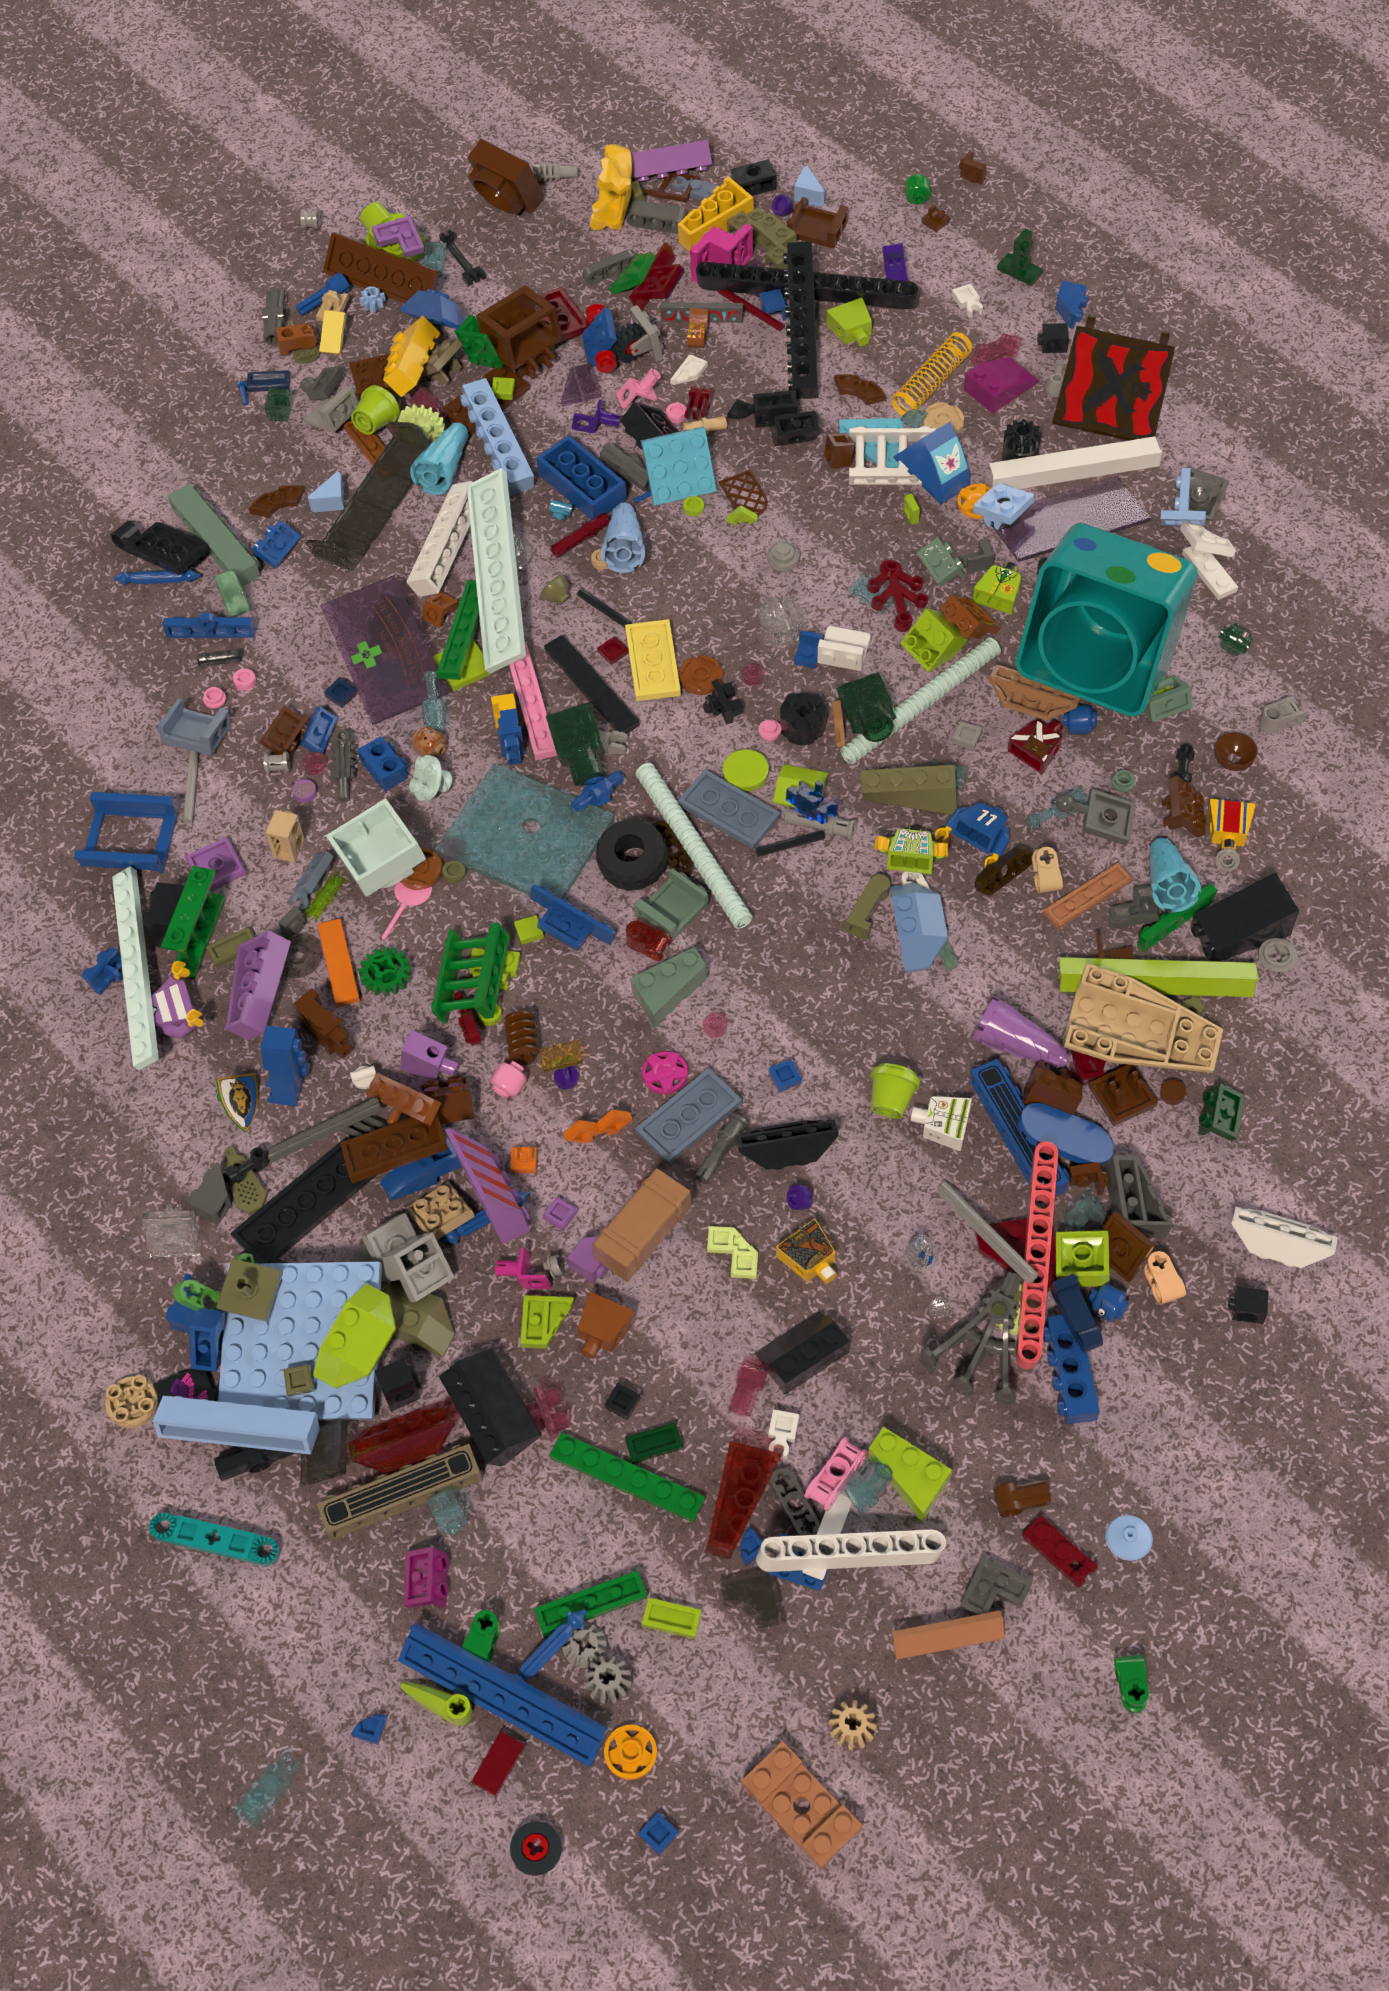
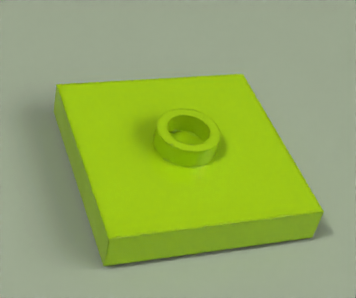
(473, 669)

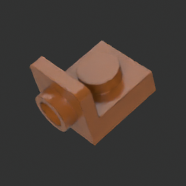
(437, 607)

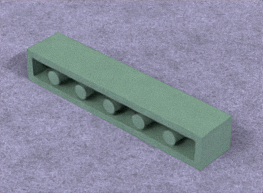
(207, 527)

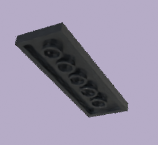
(298, 1208)

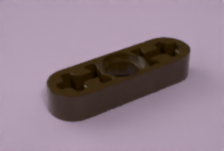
(672, 840)
(994, 871)

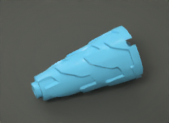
(440, 460)
(1171, 879)

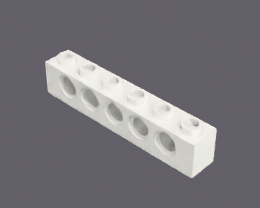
(442, 543)

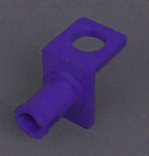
(600, 418)

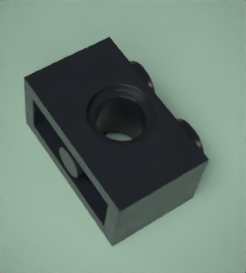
(755, 177)
(794, 428)
(398, 1384)

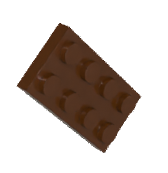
(459, 414)
(392, 1147)

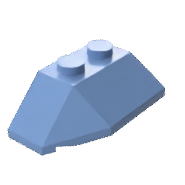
(918, 924)

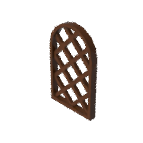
(722, 483)

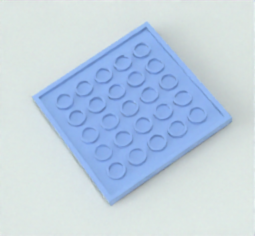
(299, 1321)

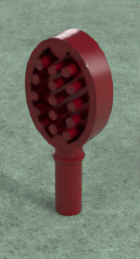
(468, 1023)

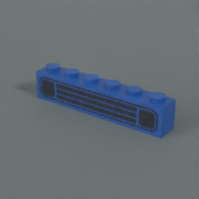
(1004, 1106)

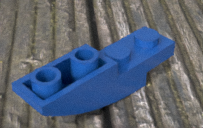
(420, 1173)

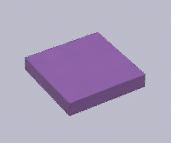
(221, 858)

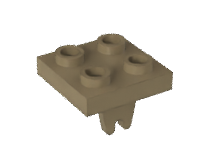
(441, 356)

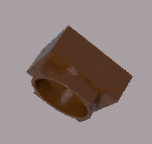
(503, 179)

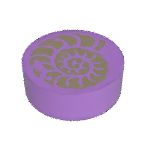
(304, 791)

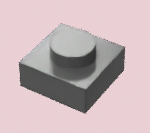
(291, 922)

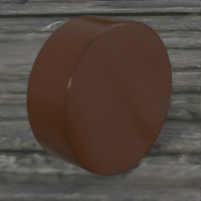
(1172, 1092)

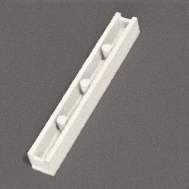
(1076, 464)

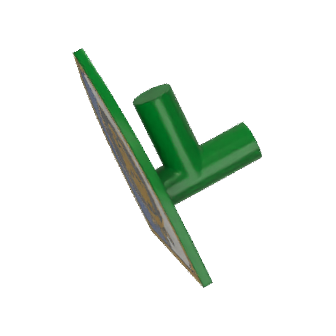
(239, 1098)

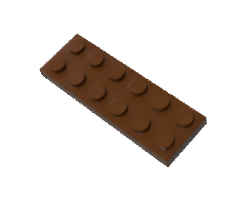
(375, 267)

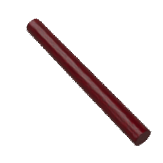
(753, 310)

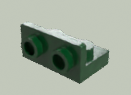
(1221, 1112)

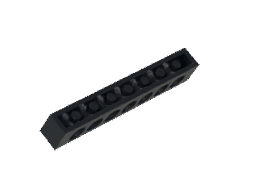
(801, 254)

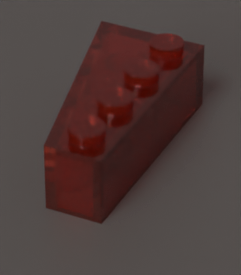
(740, 1489)

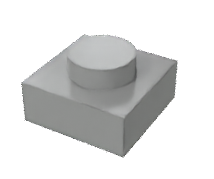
(967, 735)

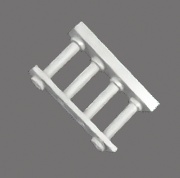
(881, 474)

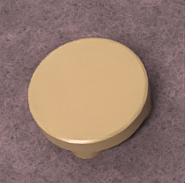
(131, 1401)

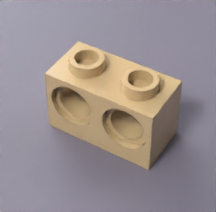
(285, 836)

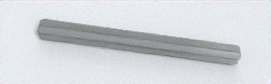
(987, 1233)

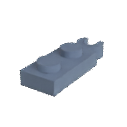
(699, 188)

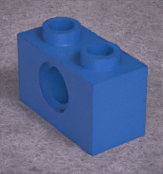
(206, 1339)

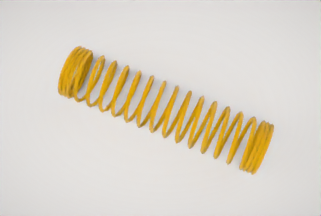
(954, 350)

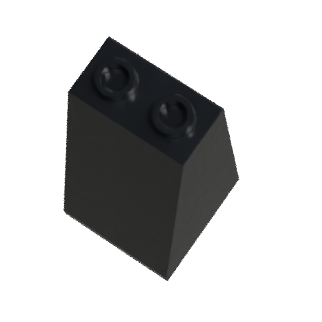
(1245, 919)

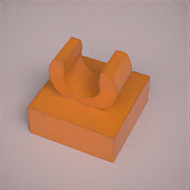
(523, 1160)

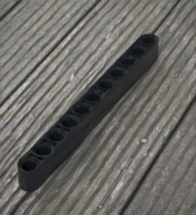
(836, 283)

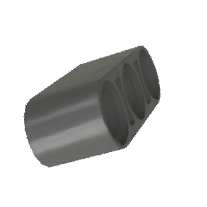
(655, 216)

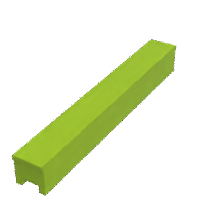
(1170, 976)

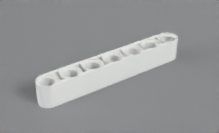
(841, 1558)

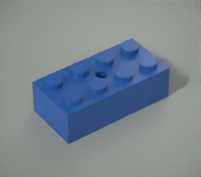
(581, 478)

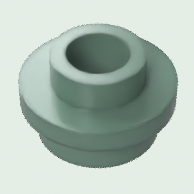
(1123, 775)

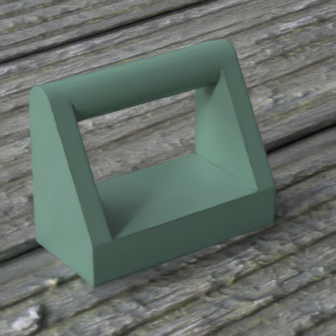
(1171, 701)

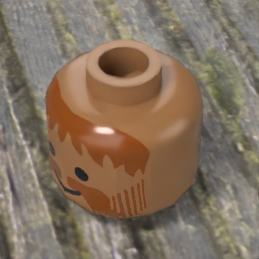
(429, 742)

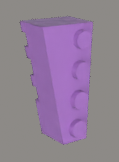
(255, 983)

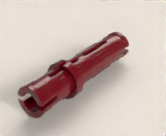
(587, 530)

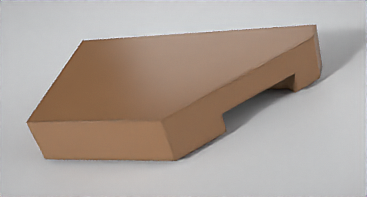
(838, 723)

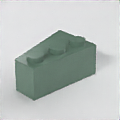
(668, 983)

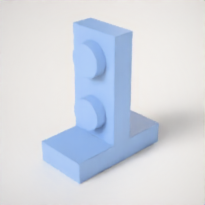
(1175, 518)

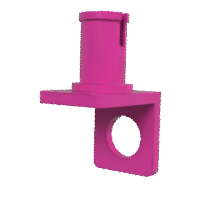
(521, 1270)

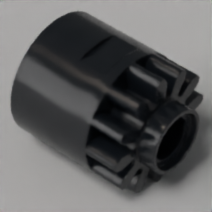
(1021, 440)

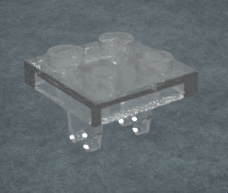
(172, 1233)

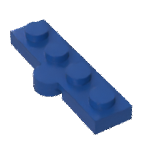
(209, 627)

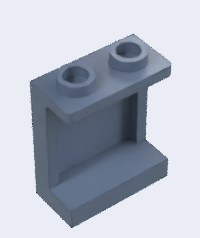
(193, 729)

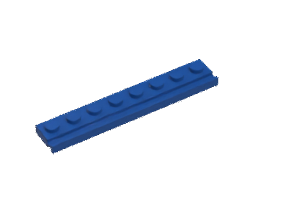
(503, 1694)

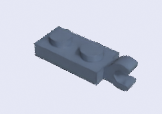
(309, 880)

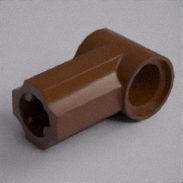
(1015, 1498)

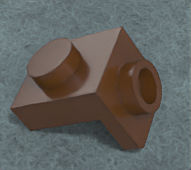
(972, 169)

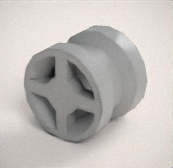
(310, 219)

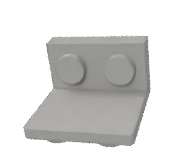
(333, 411)

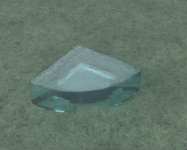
(914, 418)

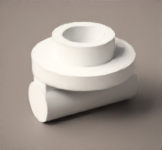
(363, 1076)

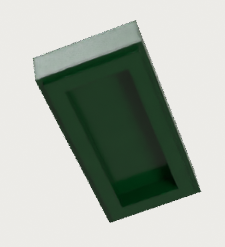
(653, 1443)

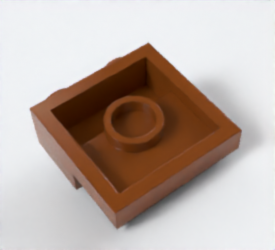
(969, 617)

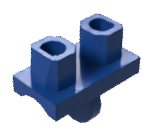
(105, 971)

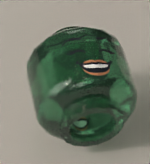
(1235, 639)

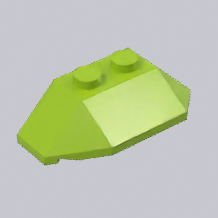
(356, 1338)

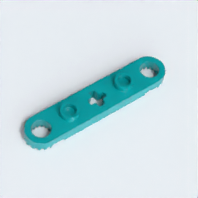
(232, 1544)

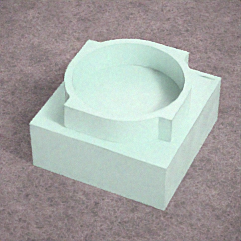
(376, 848)

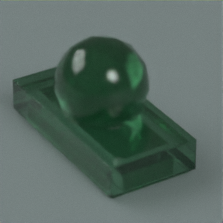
(232, 593)

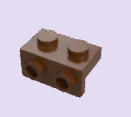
(283, 731)

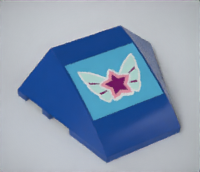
(938, 463)

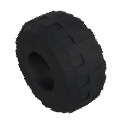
(636, 873)

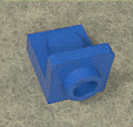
(807, 649)

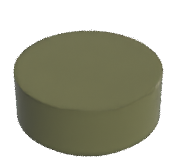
(453, 872)

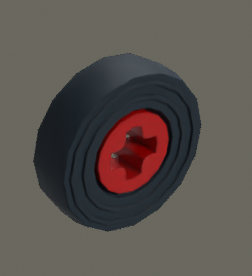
(549, 1842)

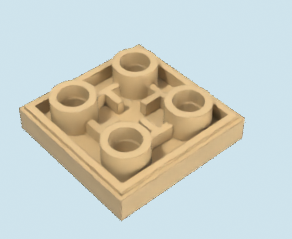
(440, 1211)

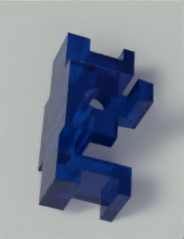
(809, 805)

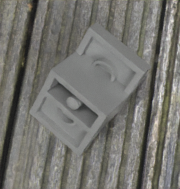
(408, 1257)

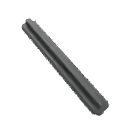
(323, 1129)

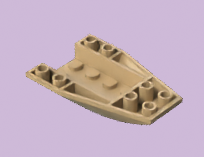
(1137, 1026)

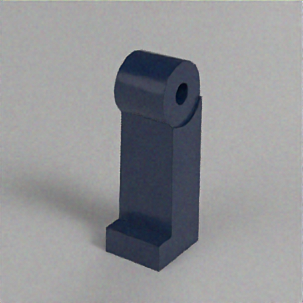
(1076, 1313)

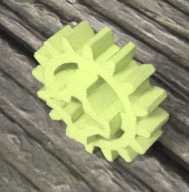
(424, 419)

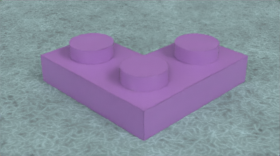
(399, 231)

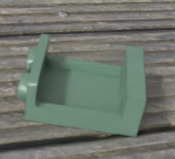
(673, 904)

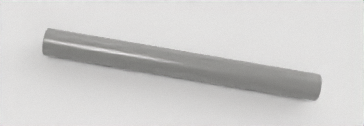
(190, 787)

